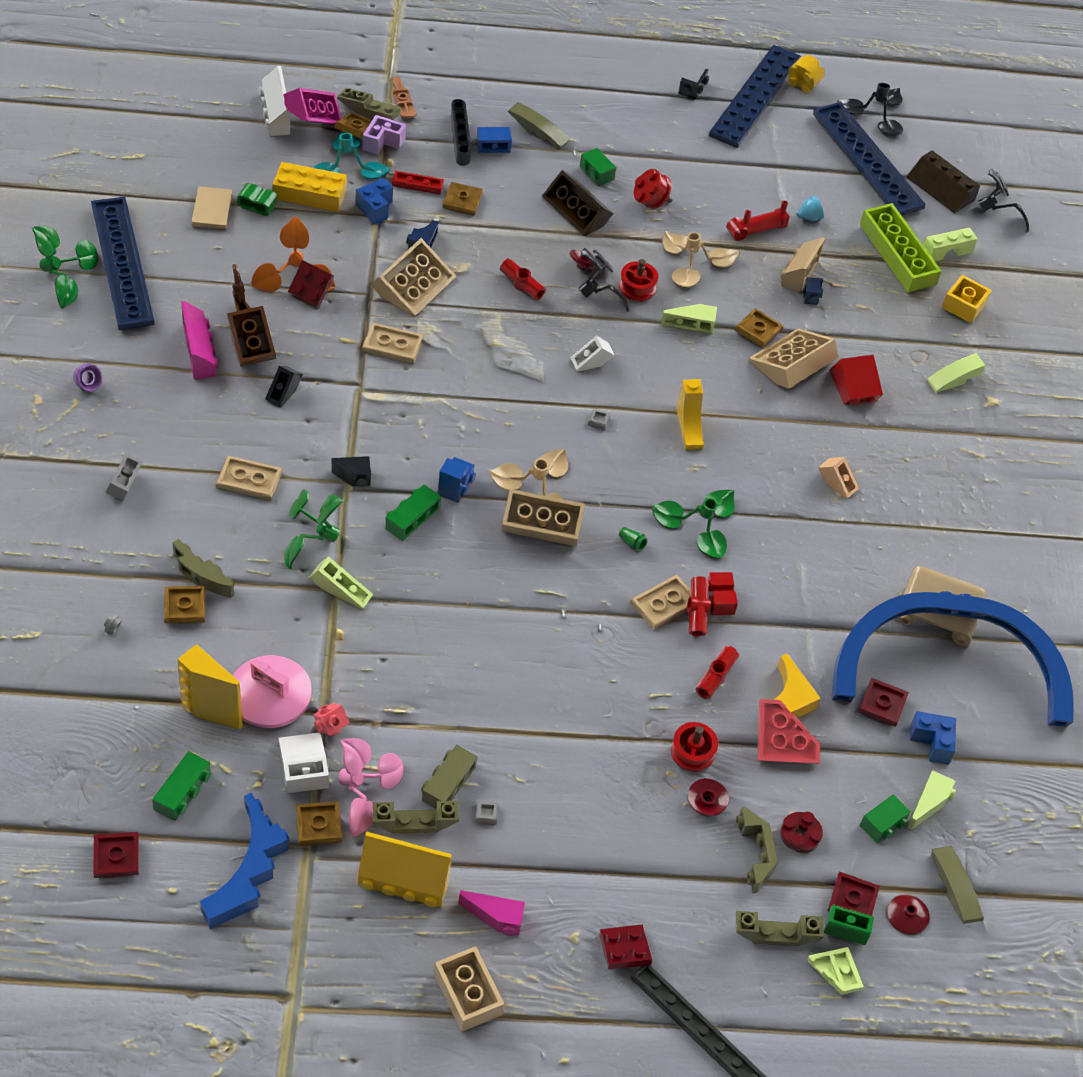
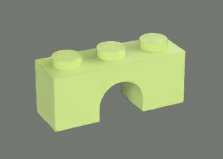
(961, 241)

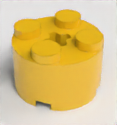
(806, 73)

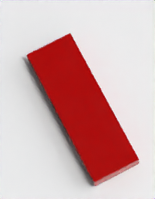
(417, 182)

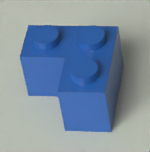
(375, 200)
(455, 478)
(938, 732)

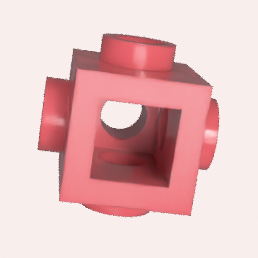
(330, 719)

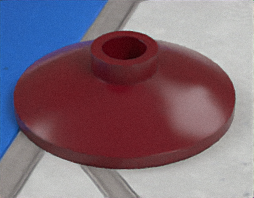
(582, 262)
(710, 790)
(903, 920)

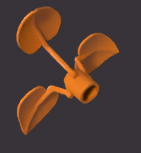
(293, 236)

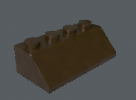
(944, 182)
(577, 203)

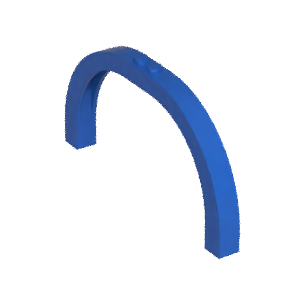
(963, 605)

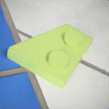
(838, 969)

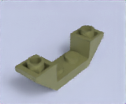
(415, 820)
(754, 825)
(779, 933)

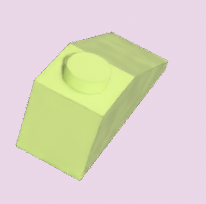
(693, 317)
(338, 582)
(933, 798)

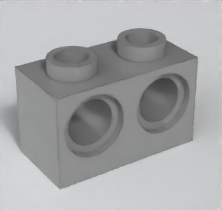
(124, 477)

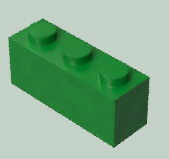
(412, 512)
(182, 786)

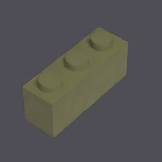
(449, 776)

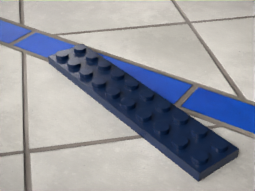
(754, 97)
(868, 158)
(122, 263)

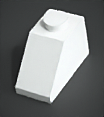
(592, 355)

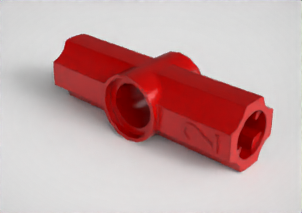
(522, 279)
(698, 606)
(712, 679)

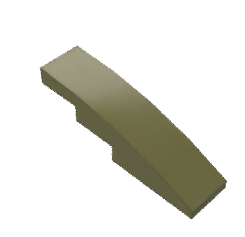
(536, 123)
(958, 885)

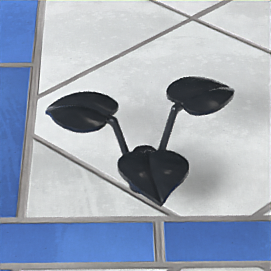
(884, 95)
(989, 201)
(590, 284)

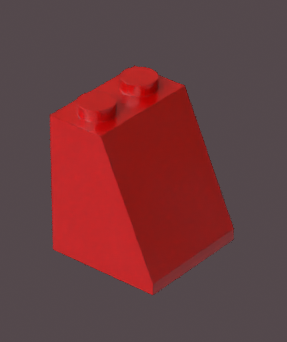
(857, 380)

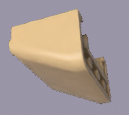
(927, 580)

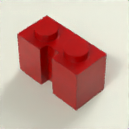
(722, 593)

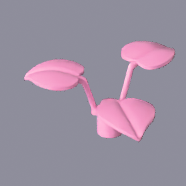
(355, 756)

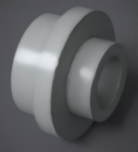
(112, 624)

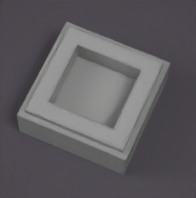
(599, 419)
(486, 812)

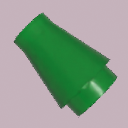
(634, 539)

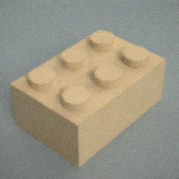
(468, 989)

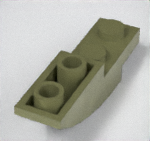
(364, 105)
(202, 573)

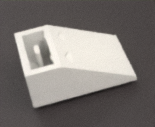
(304, 763)

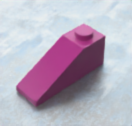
(498, 912)

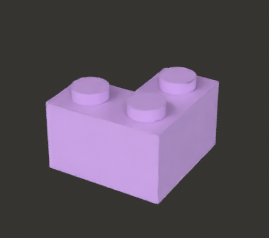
(383, 132)

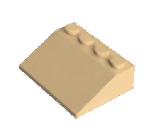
(414, 279)
(795, 357)

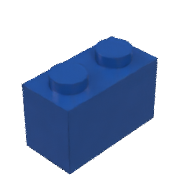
(494, 139)

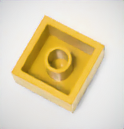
(966, 299)

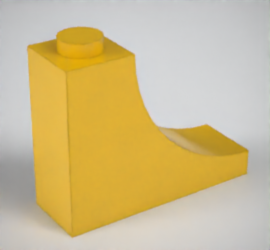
(689, 413)
(797, 692)

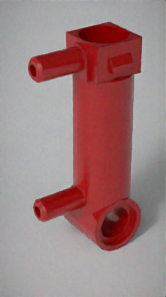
(749, 225)

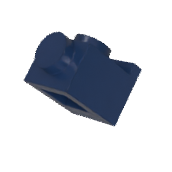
(812, 290)

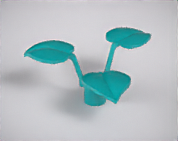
(346, 143)

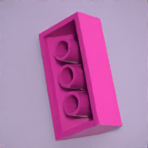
(313, 105)
(198, 341)

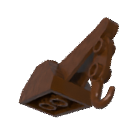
(249, 328)

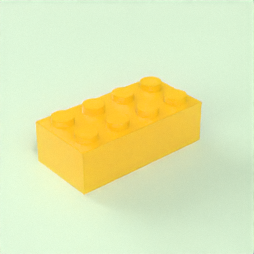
(310, 186)

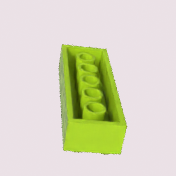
(900, 248)

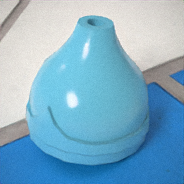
(811, 210)

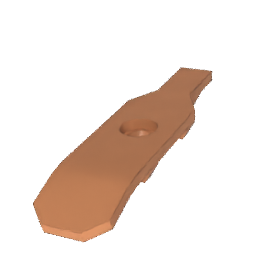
(405, 103)

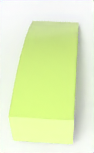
(957, 373)

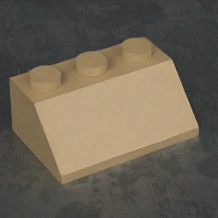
(802, 264)

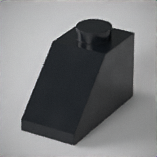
(283, 385)
(352, 470)

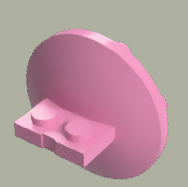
(273, 691)

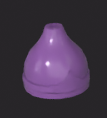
(87, 377)

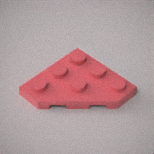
(784, 736)

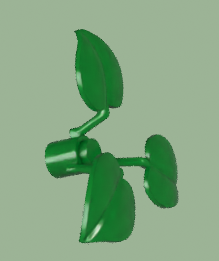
(87, 254)
(718, 502)
(324, 528)

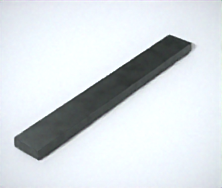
(694, 1023)

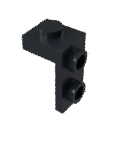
(692, 89)

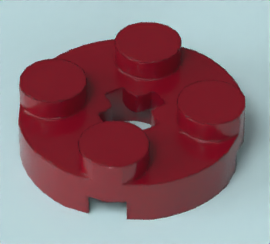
(804, 821)

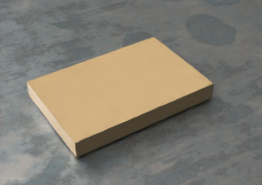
(212, 207)
(392, 343)
(249, 478)
(662, 602)

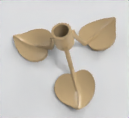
(677, 243)
(509, 475)

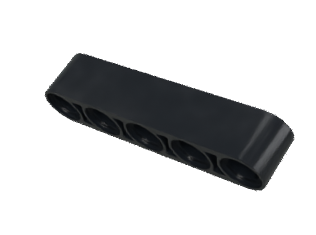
(460, 132)

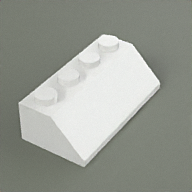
(273, 100)

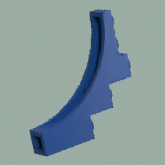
(241, 891)

